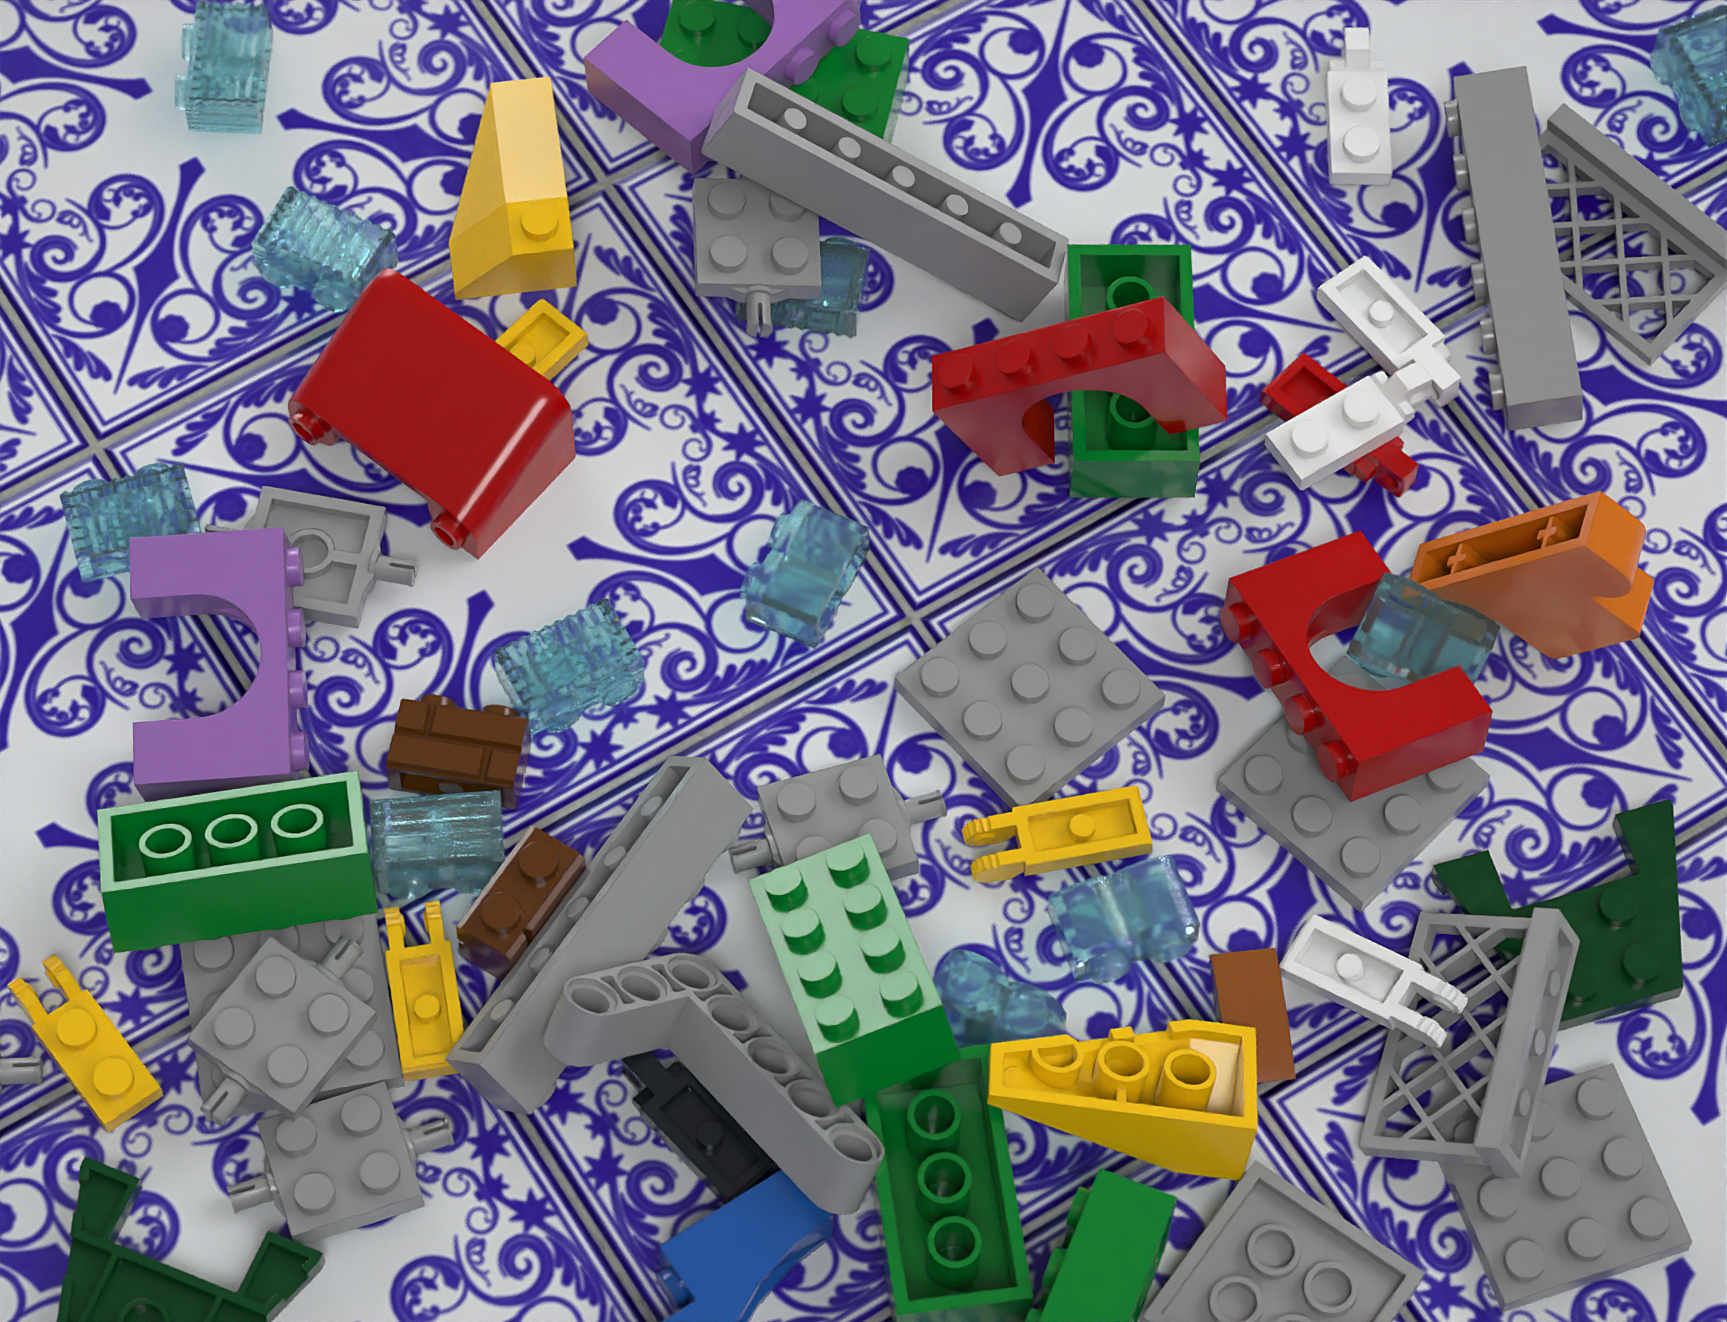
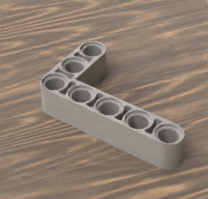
(734, 1054)

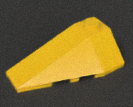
(514, 202)
(1158, 1096)

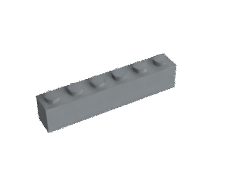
(885, 195)
(1516, 248)
(605, 921)

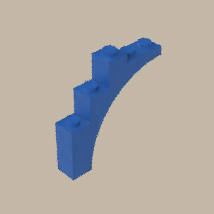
(741, 1252)

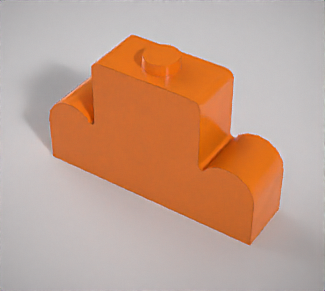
(1548, 575)

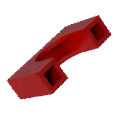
(1141, 350)
(1358, 734)

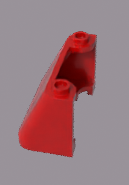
(437, 411)

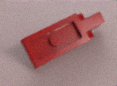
(1308, 384)

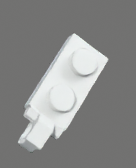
(1358, 115)
(1389, 326)
(1348, 424)

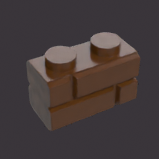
(458, 749)
(518, 902)

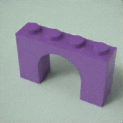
(676, 100)
(257, 738)

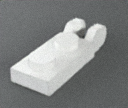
(1368, 979)

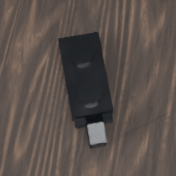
(697, 1127)

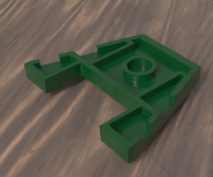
(1624, 927)
(124, 1286)

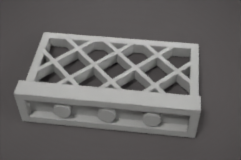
(1652, 208)
(1522, 1054)

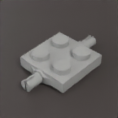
(753, 247)
(338, 551)
(834, 807)
(281, 1029)
(340, 1164)

